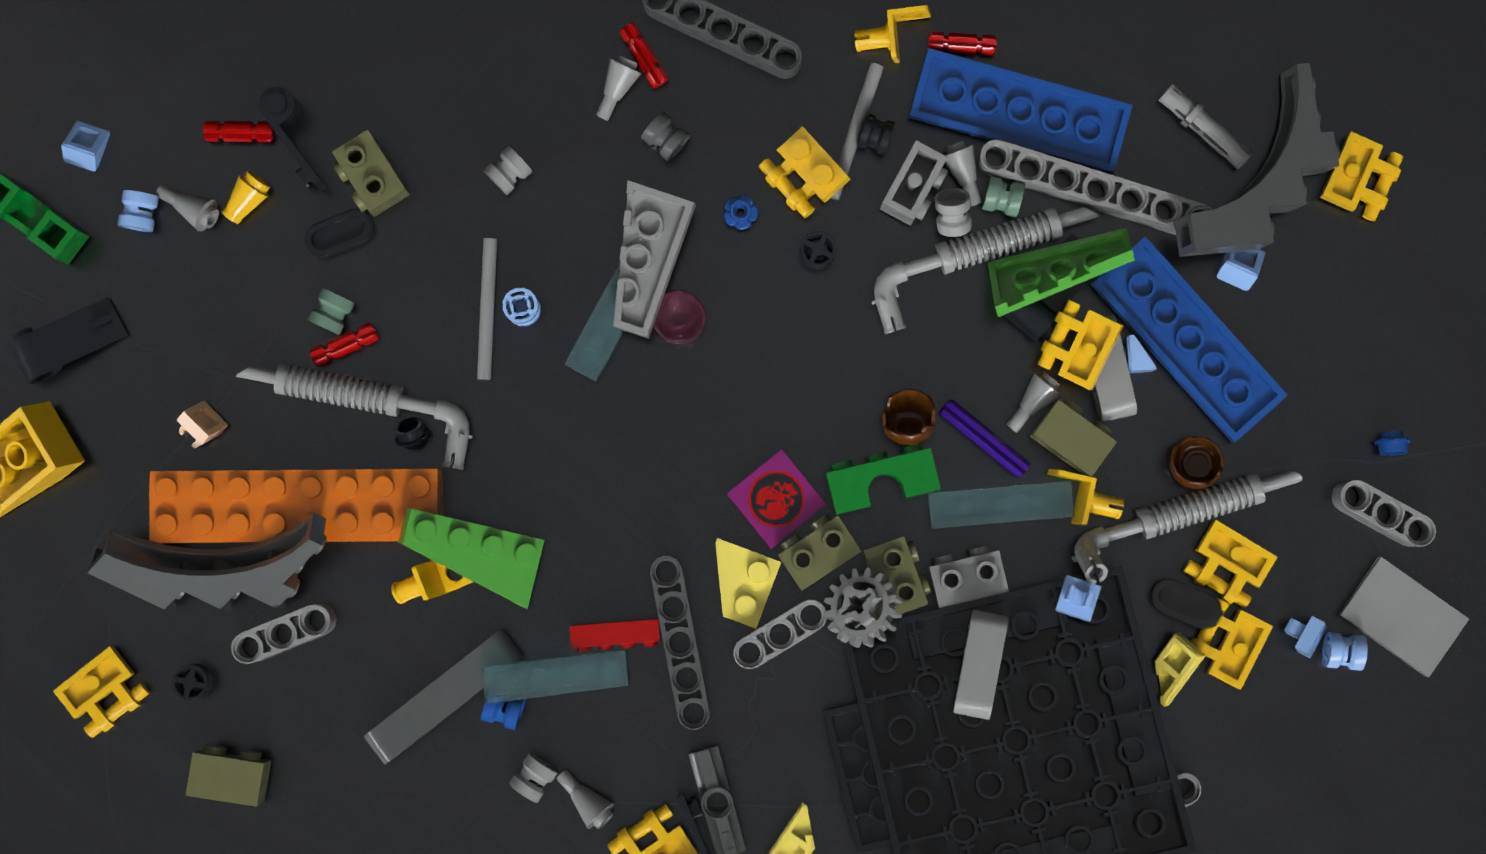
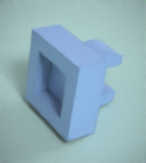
(1078, 598)
(1307, 635)

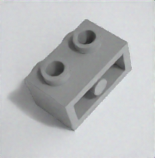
(914, 181)
(968, 577)

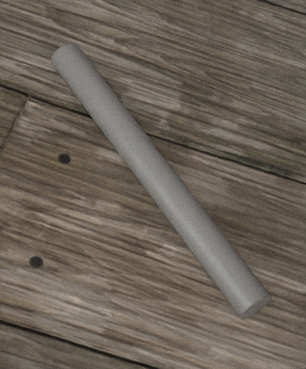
(858, 120)
(487, 309)

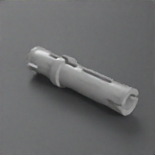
(1205, 126)

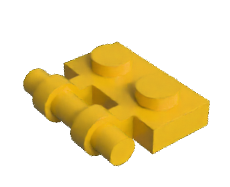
(1356, 163)
(812, 165)
(1089, 350)
(1237, 555)
(1238, 648)
(93, 683)
(671, 842)

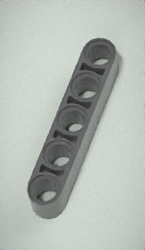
(734, 42)
(679, 660)
(439, 698)

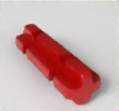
(963, 43)
(643, 55)
(237, 131)
(343, 344)

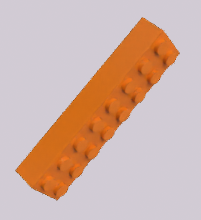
(267, 503)

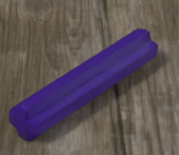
(985, 438)

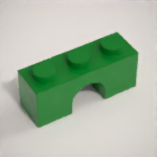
(39, 221)
(912, 470)

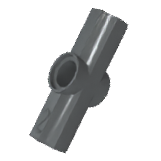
(712, 778)

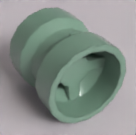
(1003, 196)
(331, 312)

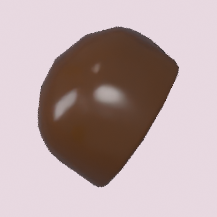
(909, 417)
(1196, 462)

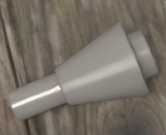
(619, 79)
(962, 166)
(197, 210)
(1039, 394)
(590, 805)

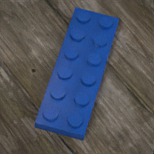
(1020, 110)
(1190, 341)

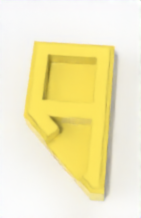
(1176, 665)
(796, 835)

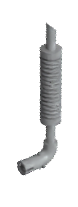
(970, 249)
(334, 388)
(1177, 513)

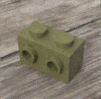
(370, 174)
(1074, 437)
(819, 551)
(897, 562)
(228, 776)

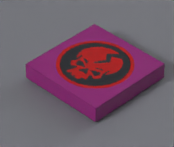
(776, 499)

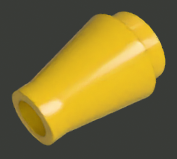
(245, 196)

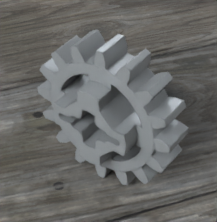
(877, 605)

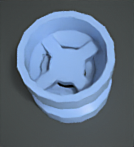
(137, 211)
(522, 312)
(1344, 651)

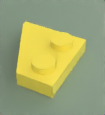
(744, 582)

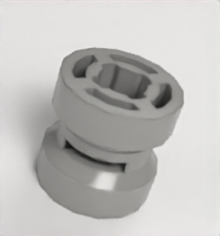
(505, 172)
(953, 212)
(533, 777)

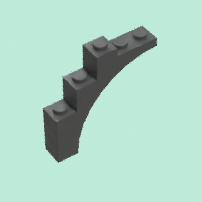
(1278, 188)
(212, 575)

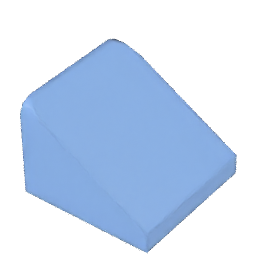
(85, 145)
(1241, 268)
(1136, 357)

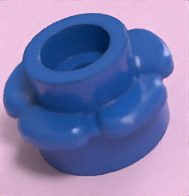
(740, 221)
(1392, 443)

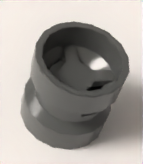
(662, 133)

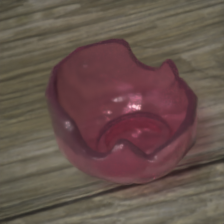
(680, 317)

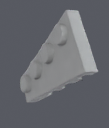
(651, 243)

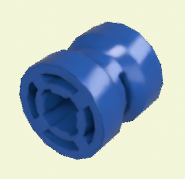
(495, 712)

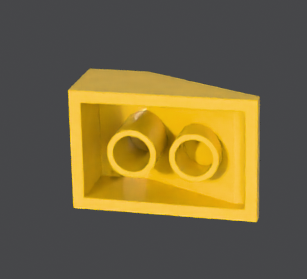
(33, 454)

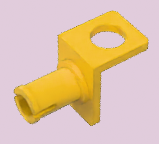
(888, 36)
(1088, 500)
(427, 580)

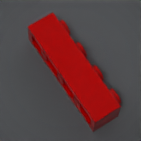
(615, 633)

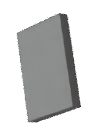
(1403, 616)

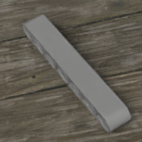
(1077, 191)

